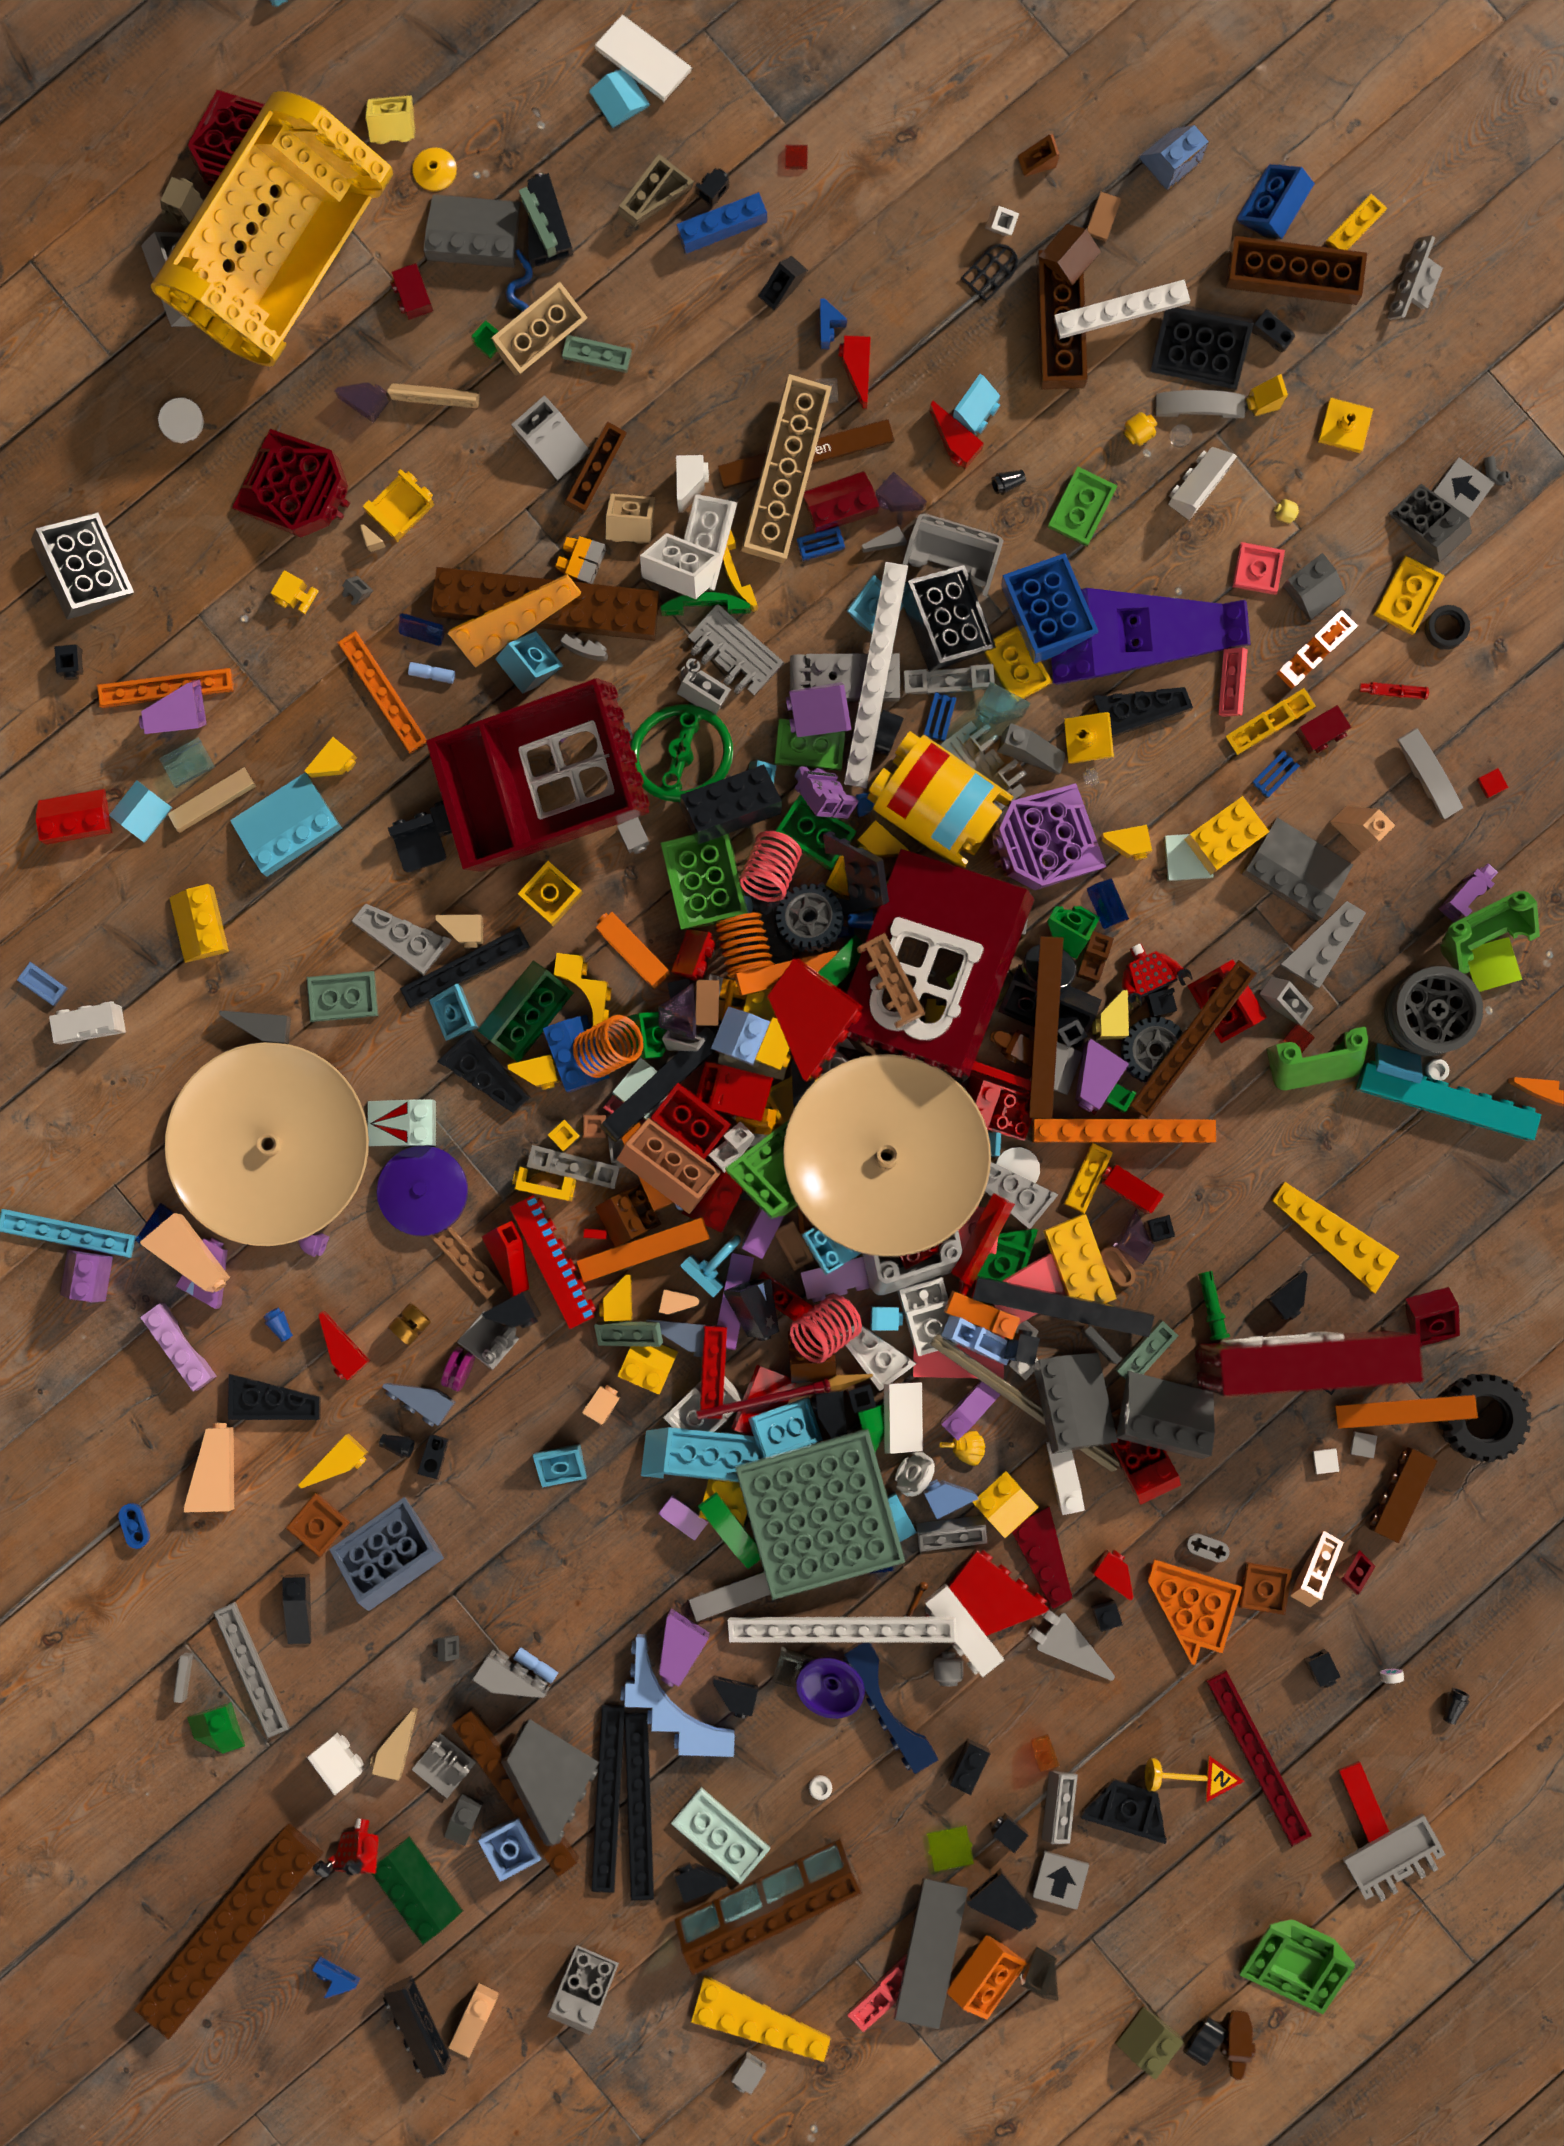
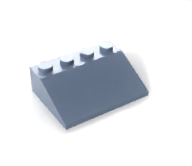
(386, 1554)

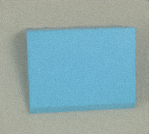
(140, 811)
(453, 1012)
(560, 1465)

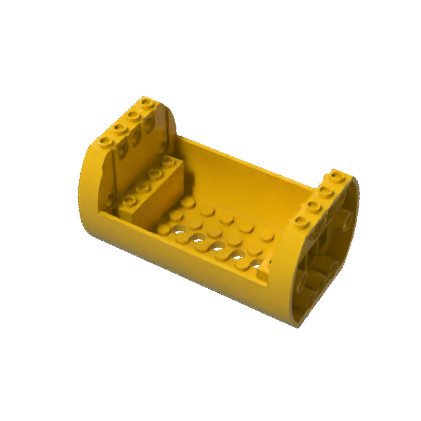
(323, 189)

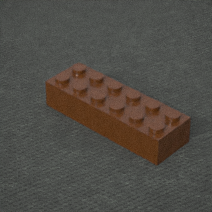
(1296, 270)
(1065, 359)

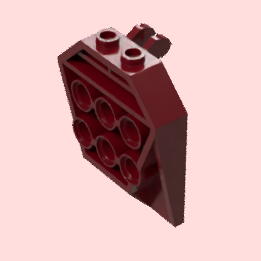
(212, 130)
(314, 505)

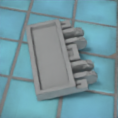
(735, 648)
(970, 752)
(1393, 1856)

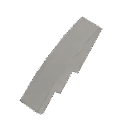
(1430, 773)

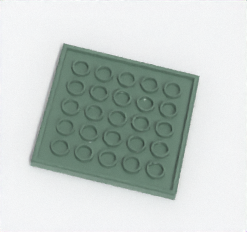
(820, 1514)

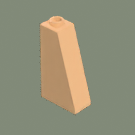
(1362, 826)
(185, 1251)
(214, 1472)

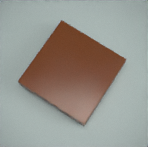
(318, 1525)
(1265, 1588)

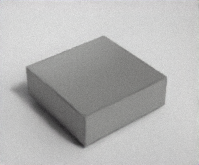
(1363, 1444)

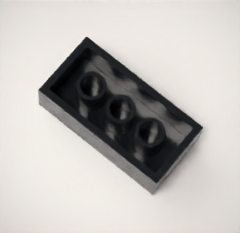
(731, 804)

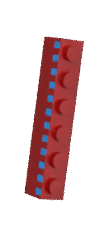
(552, 1261)

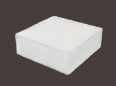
(1325, 1461)

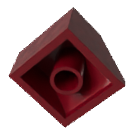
(1433, 1316)

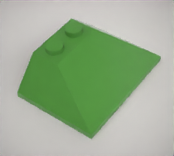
(764, 1176)
(1299, 1964)

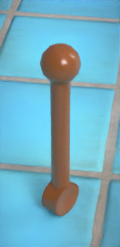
(923, 1587)

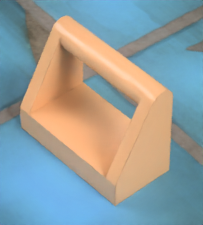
(676, 1301)

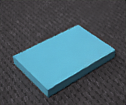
(785, 1428)

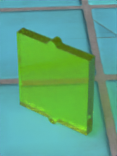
(950, 1848)

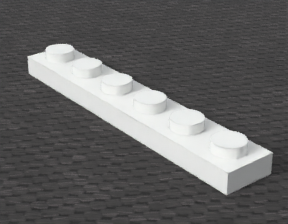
(1122, 309)

